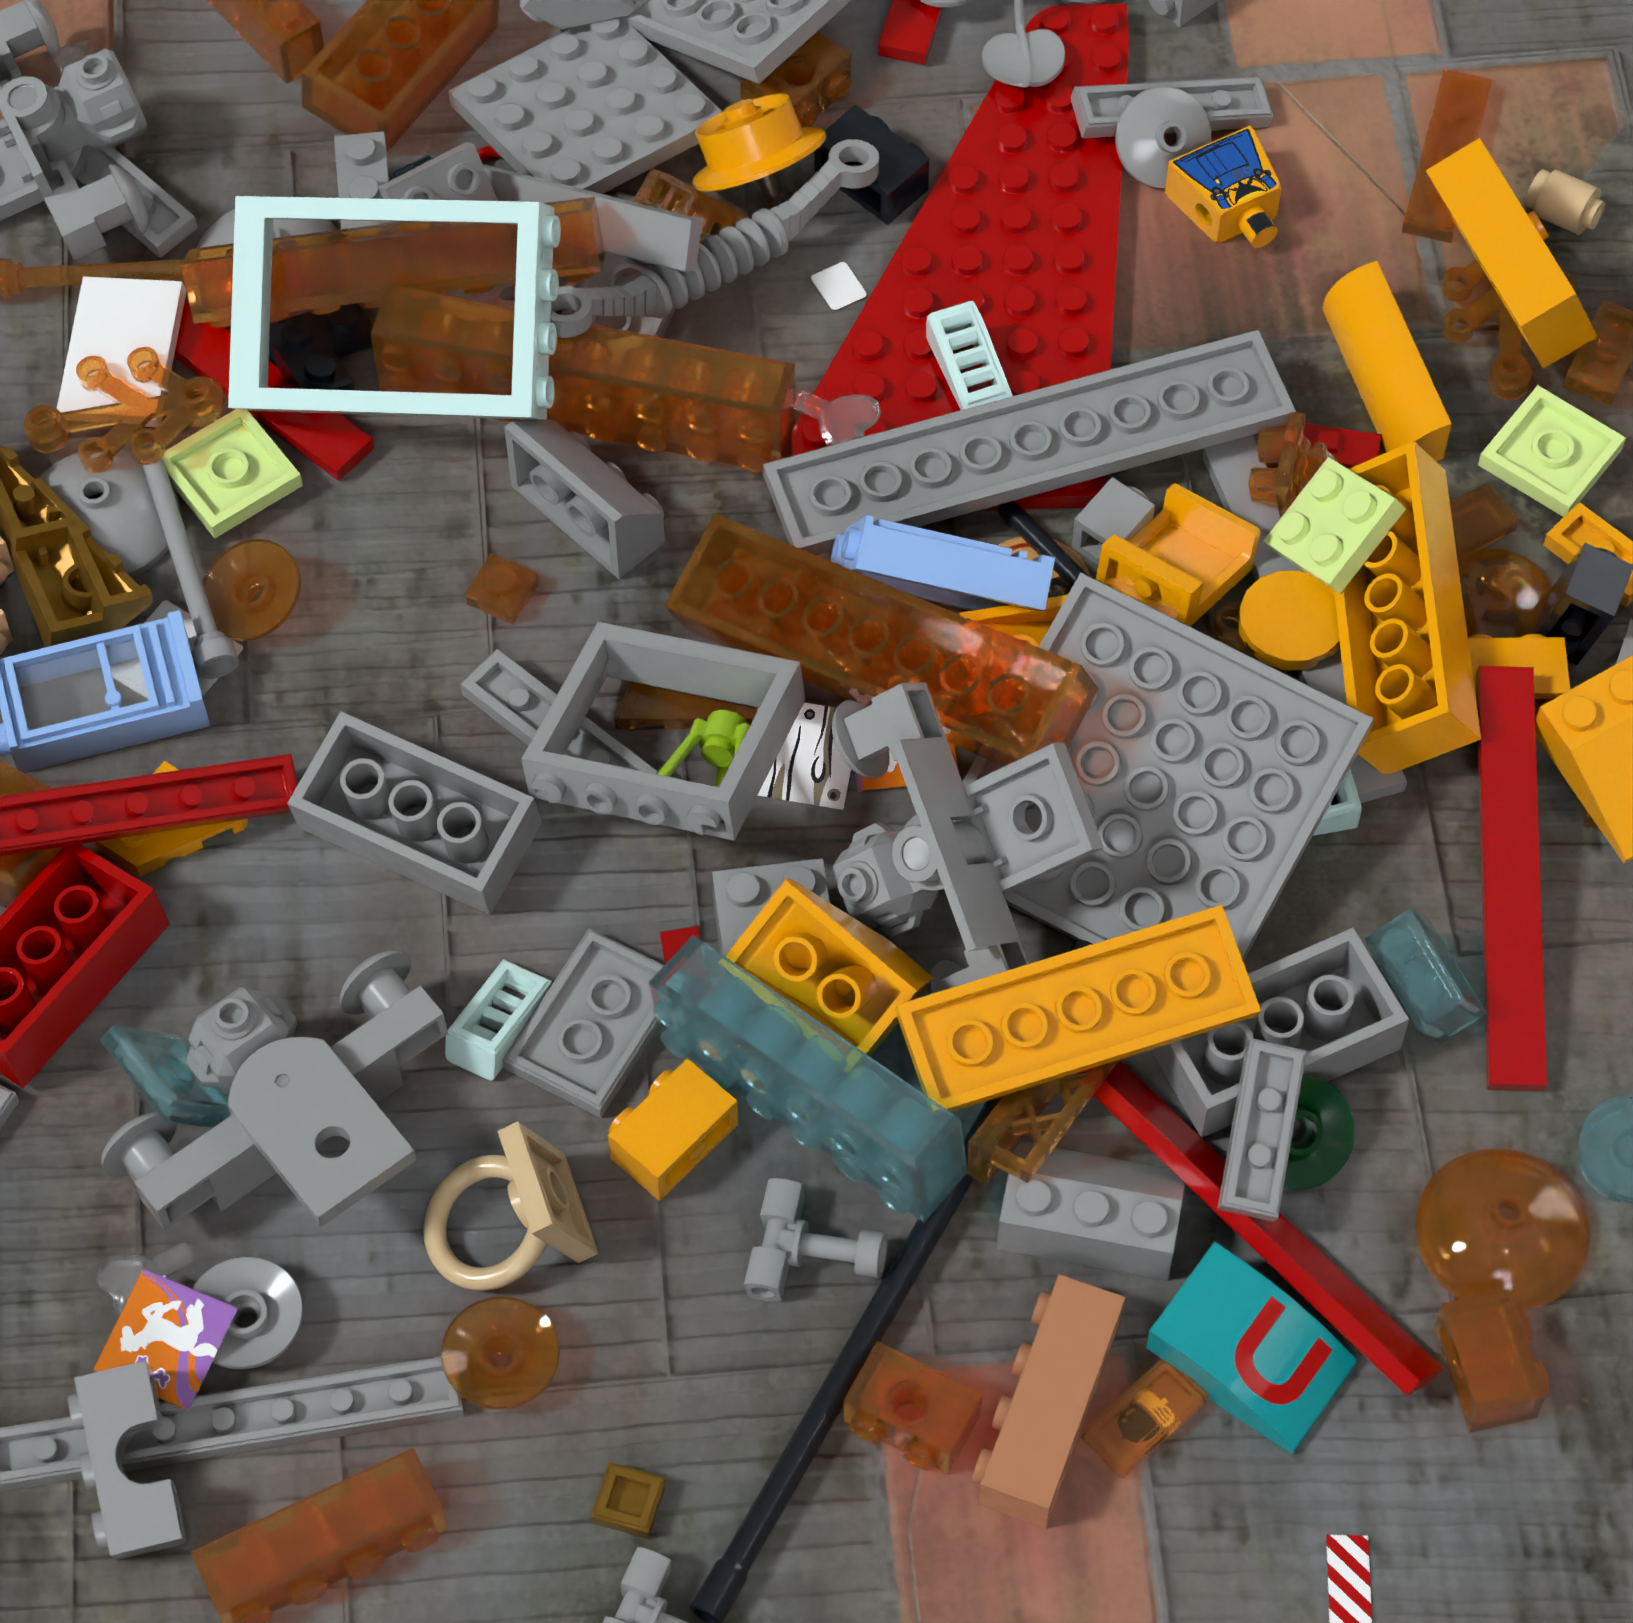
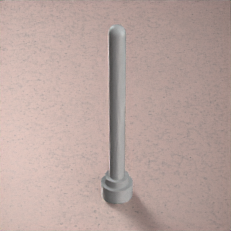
(213, 652)

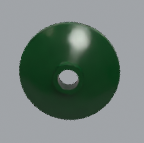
(1324, 1135)

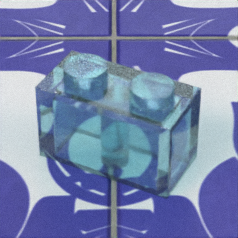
(1425, 976)

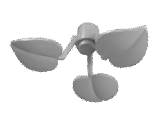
(1022, 57)

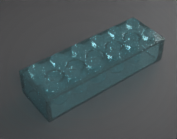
(808, 1079)

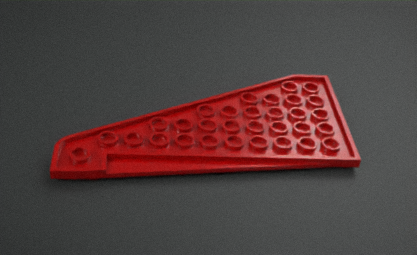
(1019, 229)

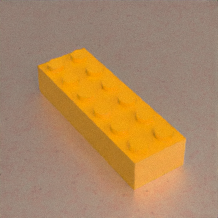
(1407, 623)

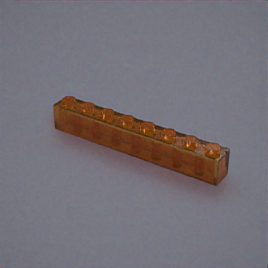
(359, 262)

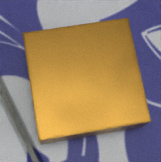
(628, 1500)

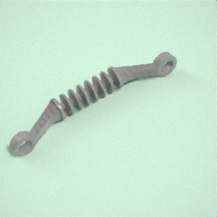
(720, 256)

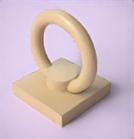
(541, 1197)

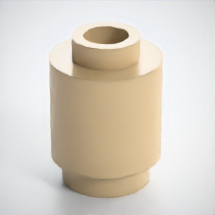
(1565, 201)

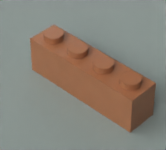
(1050, 1401)

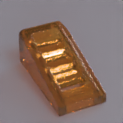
(677, 194)

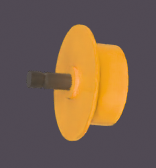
(752, 144)

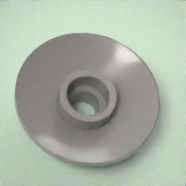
(1142, 129)
(260, 1290)

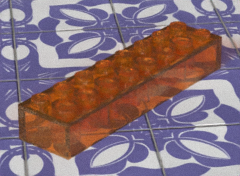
(604, 380)
(869, 637)

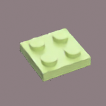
(1551, 451)
(230, 471)
(1334, 525)

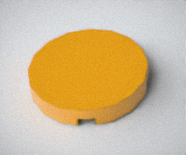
(1289, 620)

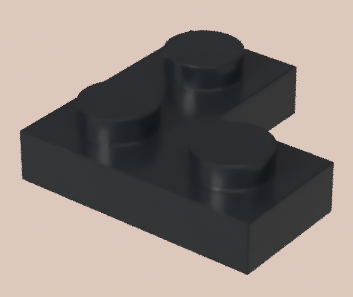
(311, 344)

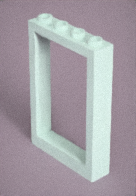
(534, 290)

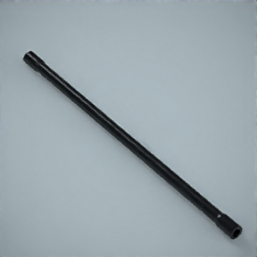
(731, 1570)

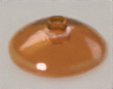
(1481, 1252)

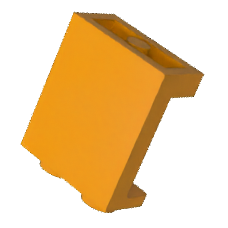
(1181, 557)

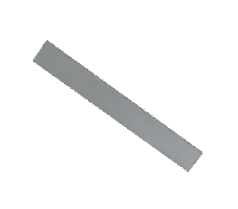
(1230, 471)
(243, 1421)

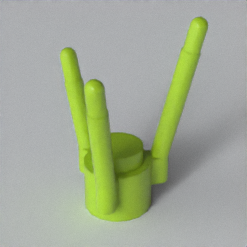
(718, 741)

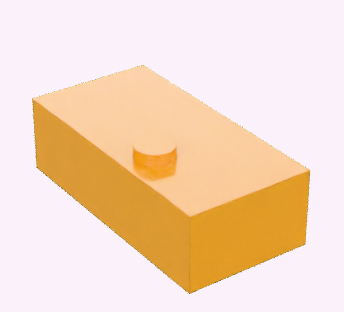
(1512, 253)

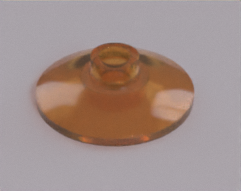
(239, 576)
(496, 1328)

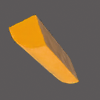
(1386, 362)

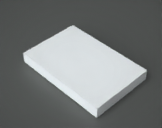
(111, 323)

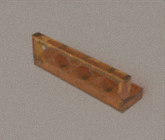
(1020, 1114)

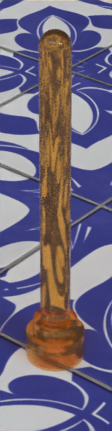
(16, 278)

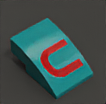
(1251, 1348)

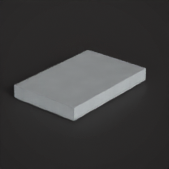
(589, 1025)

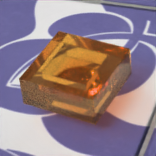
(502, 588)

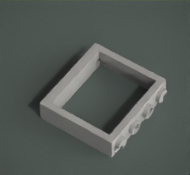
(676, 665)

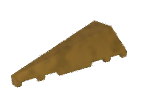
(62, 570)

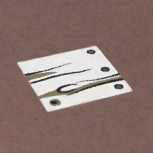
(809, 763)

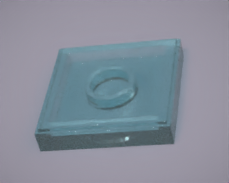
(160, 1073)

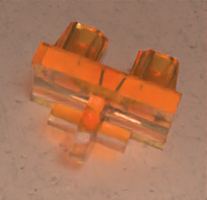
(1295, 466)

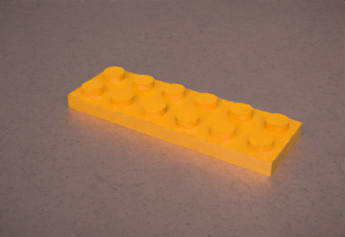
(1078, 1010)

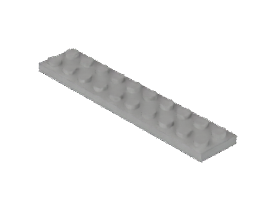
(1031, 442)

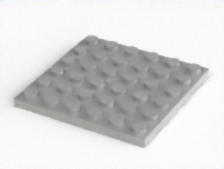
(1193, 772)

